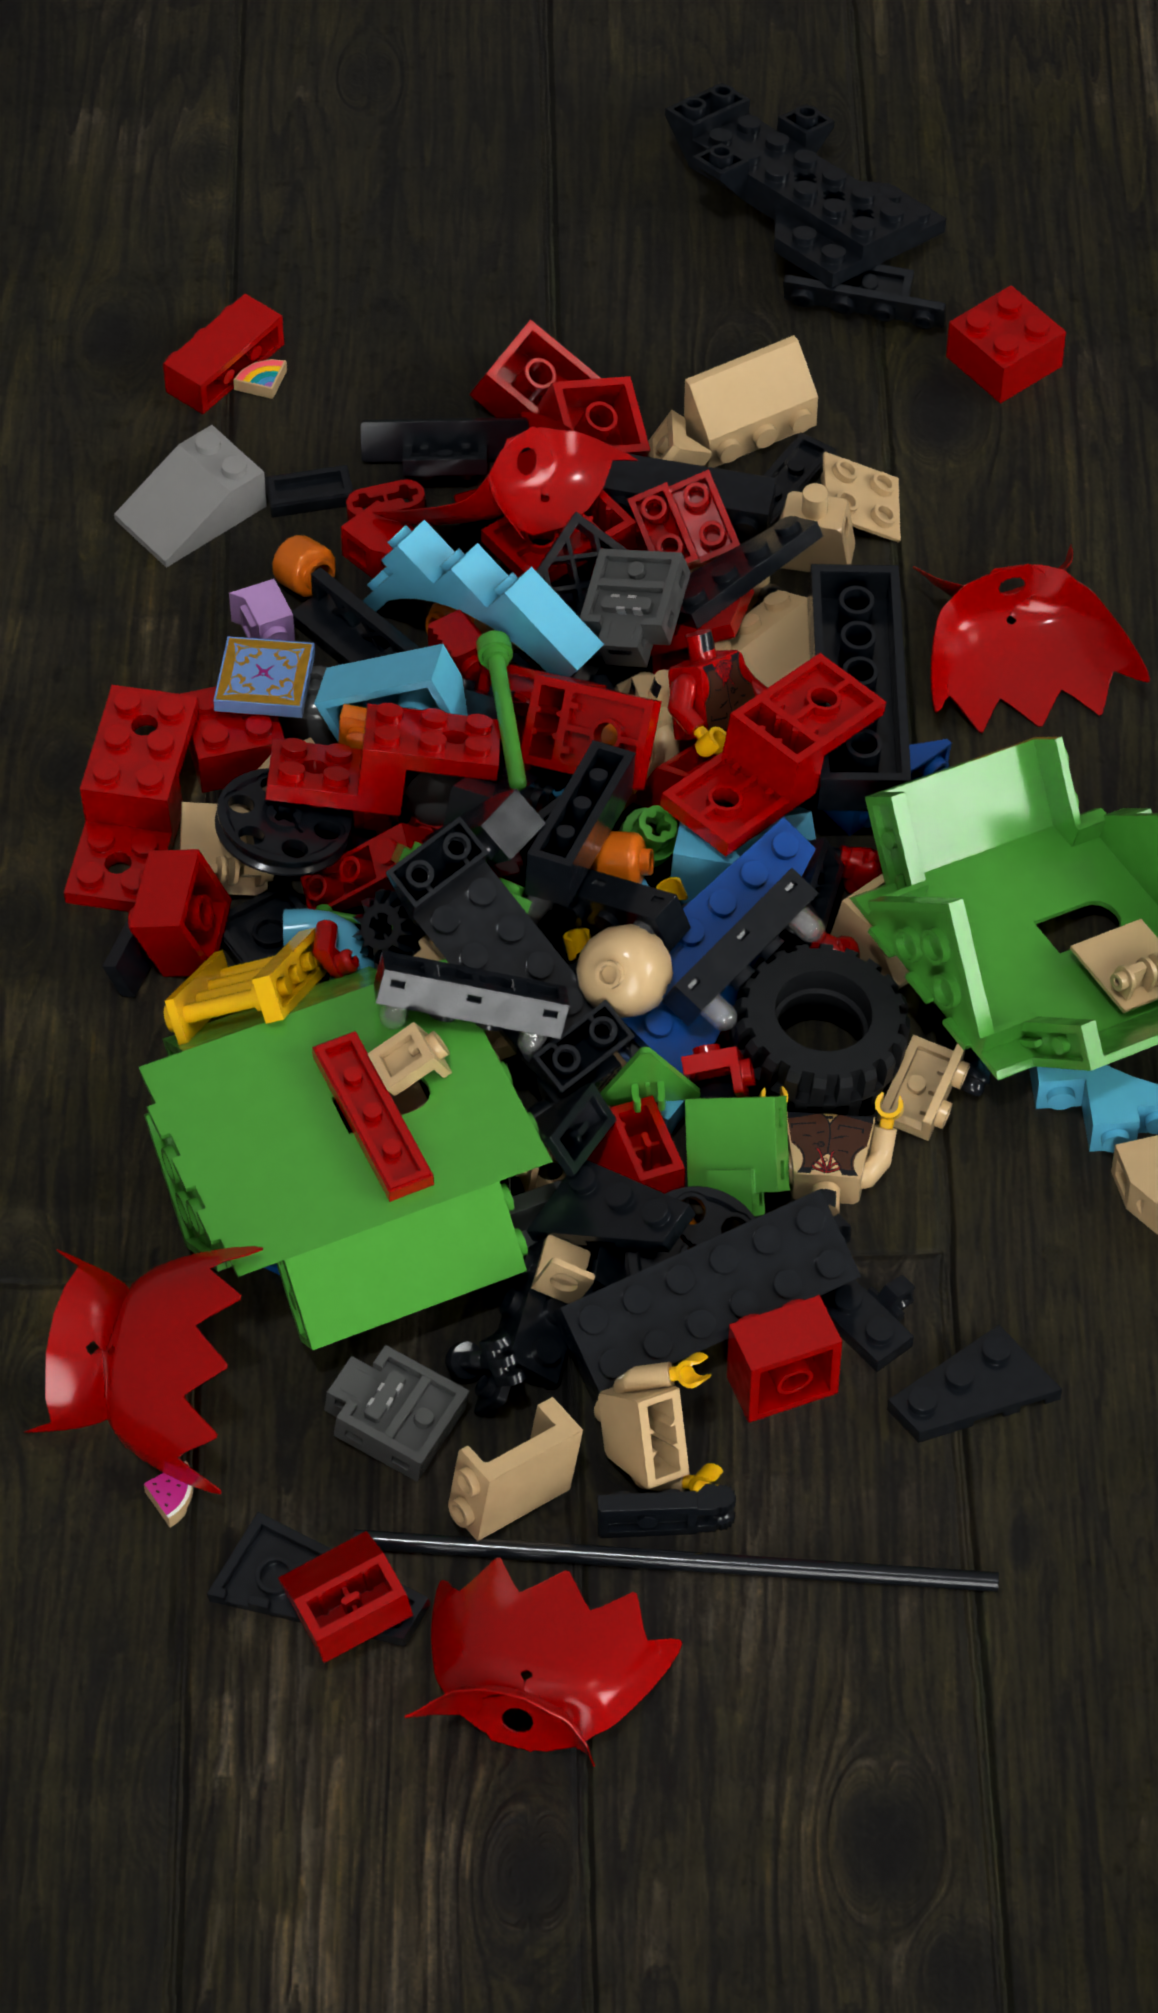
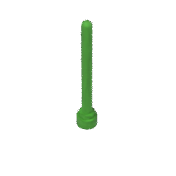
(495, 653)

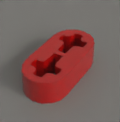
(390, 494)

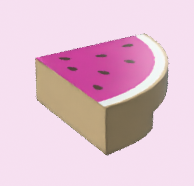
(169, 1497)

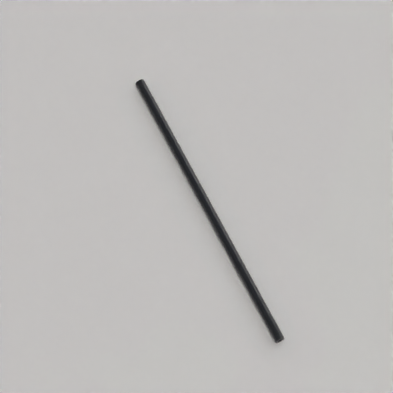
(685, 1561)

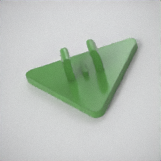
(647, 1076)

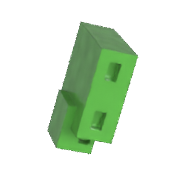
(738, 1146)

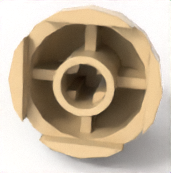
(625, 969)

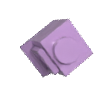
(262, 612)

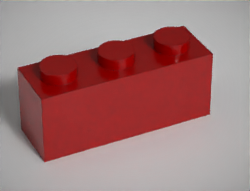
(215, 355)

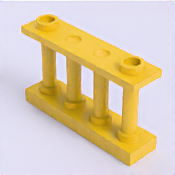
(267, 984)

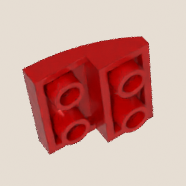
(685, 519)

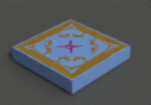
(264, 677)

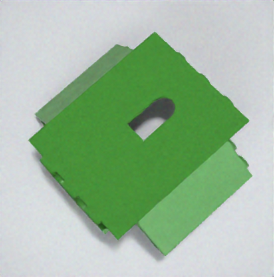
(969, 875)
(270, 1165)

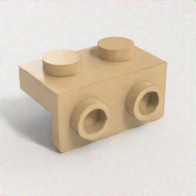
(924, 1085)

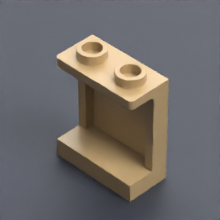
(519, 1481)

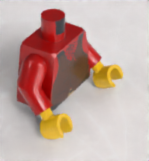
(708, 691)

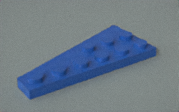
(710, 918)

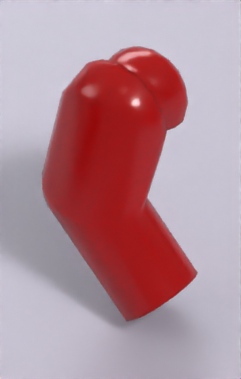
(325, 951)

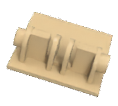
(870, 495)
(199, 833)
(1123, 964)

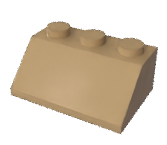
(751, 402)
(773, 637)

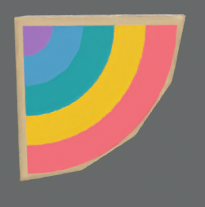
(261, 378)

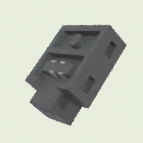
(634, 602)
(395, 1410)

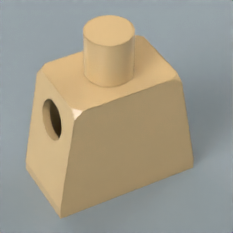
(835, 524)

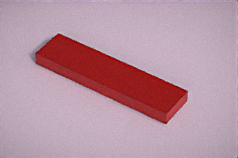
(373, 1116)

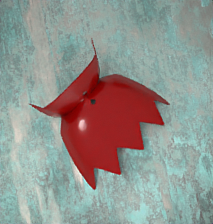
(559, 465)
(1058, 643)
(144, 1358)
(582, 1661)

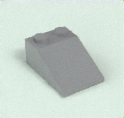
(193, 497)

